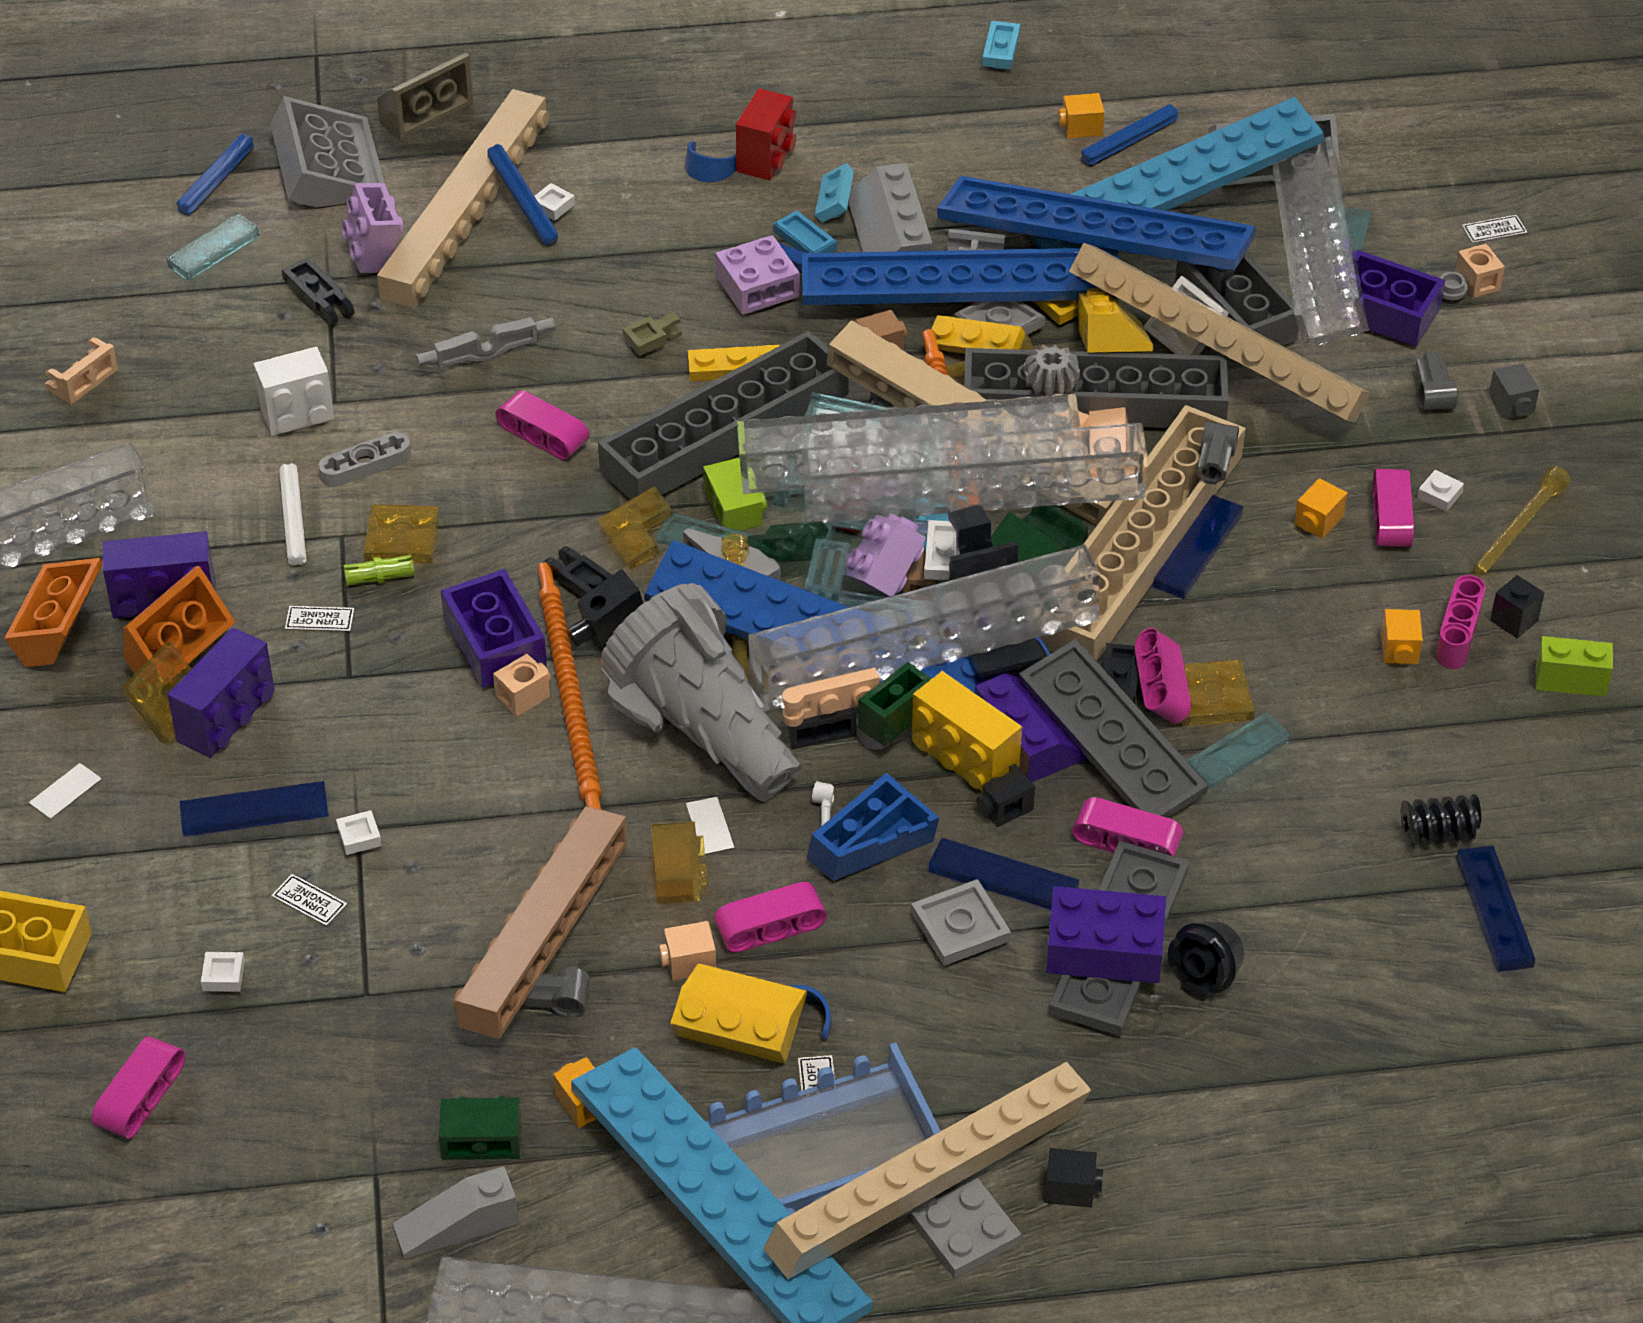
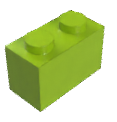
(727, 499)
(1574, 666)

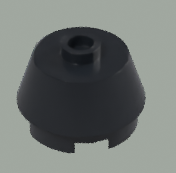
(1206, 956)

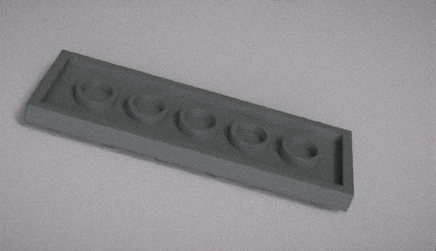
(1112, 731)
(1108, 1002)

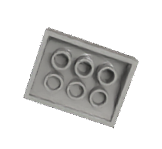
(323, 152)

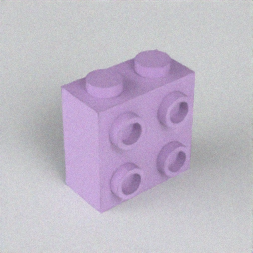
(371, 226)
(757, 274)
(885, 554)

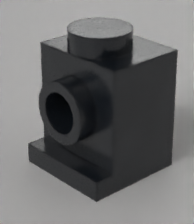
(1007, 797)

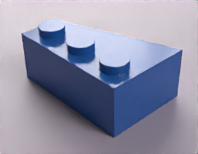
(872, 829)

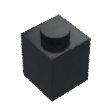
(1517, 606)
(1072, 1178)

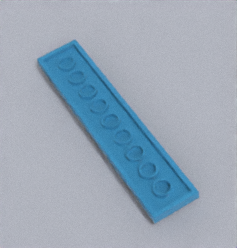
(1207, 162)
(712, 1188)

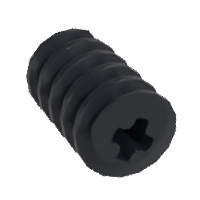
(1441, 818)

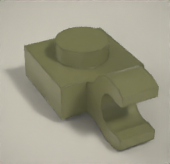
(651, 334)

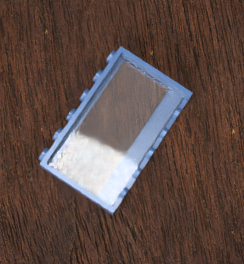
(829, 1132)

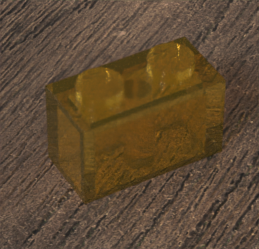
(677, 862)

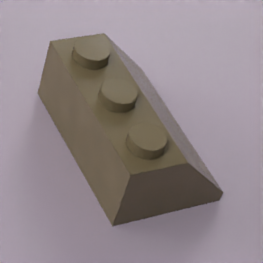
(427, 97)

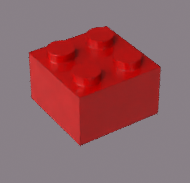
(765, 134)

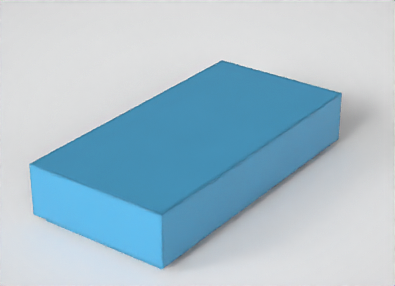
(804, 234)

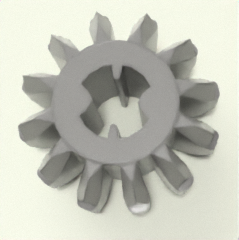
(1051, 370)

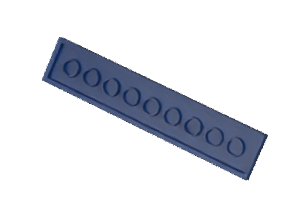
(1097, 222)
(942, 276)
(761, 602)

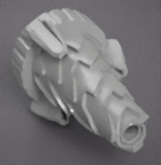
(679, 666)

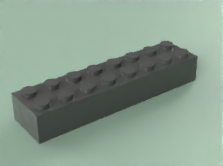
(1146, 384)
(702, 426)

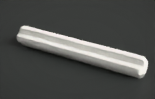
(292, 514)

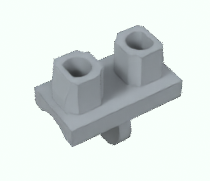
(973, 240)

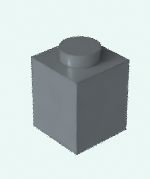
(1514, 391)

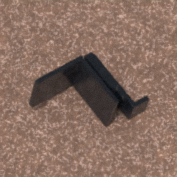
(976, 555)

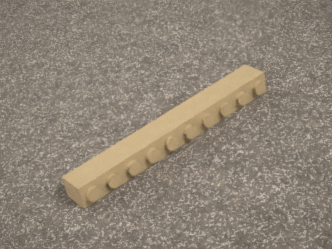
(460, 201)
(1220, 332)
(910, 383)
(925, 1170)

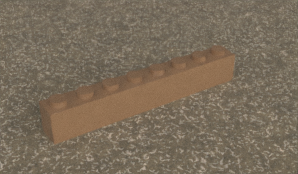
(540, 923)

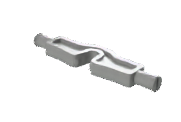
(469, 347)

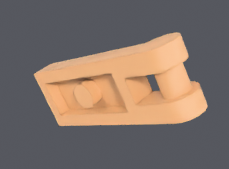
(826, 695)

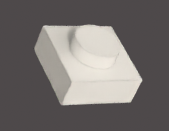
(555, 201)
(1440, 490)
(358, 832)
(222, 971)

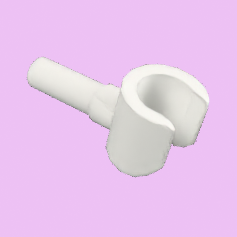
(823, 795)

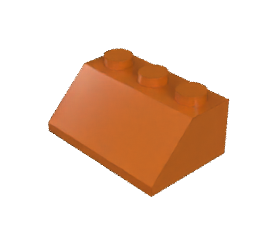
(51, 610)
(185, 615)

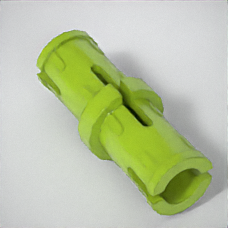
(379, 570)

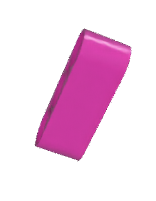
(542, 425)
(1393, 508)
(1460, 621)
(1162, 676)
(1106, 823)
(770, 917)
(138, 1087)

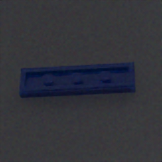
(1198, 546)
(253, 808)
(998, 873)
(1495, 908)

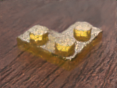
(629, 524)

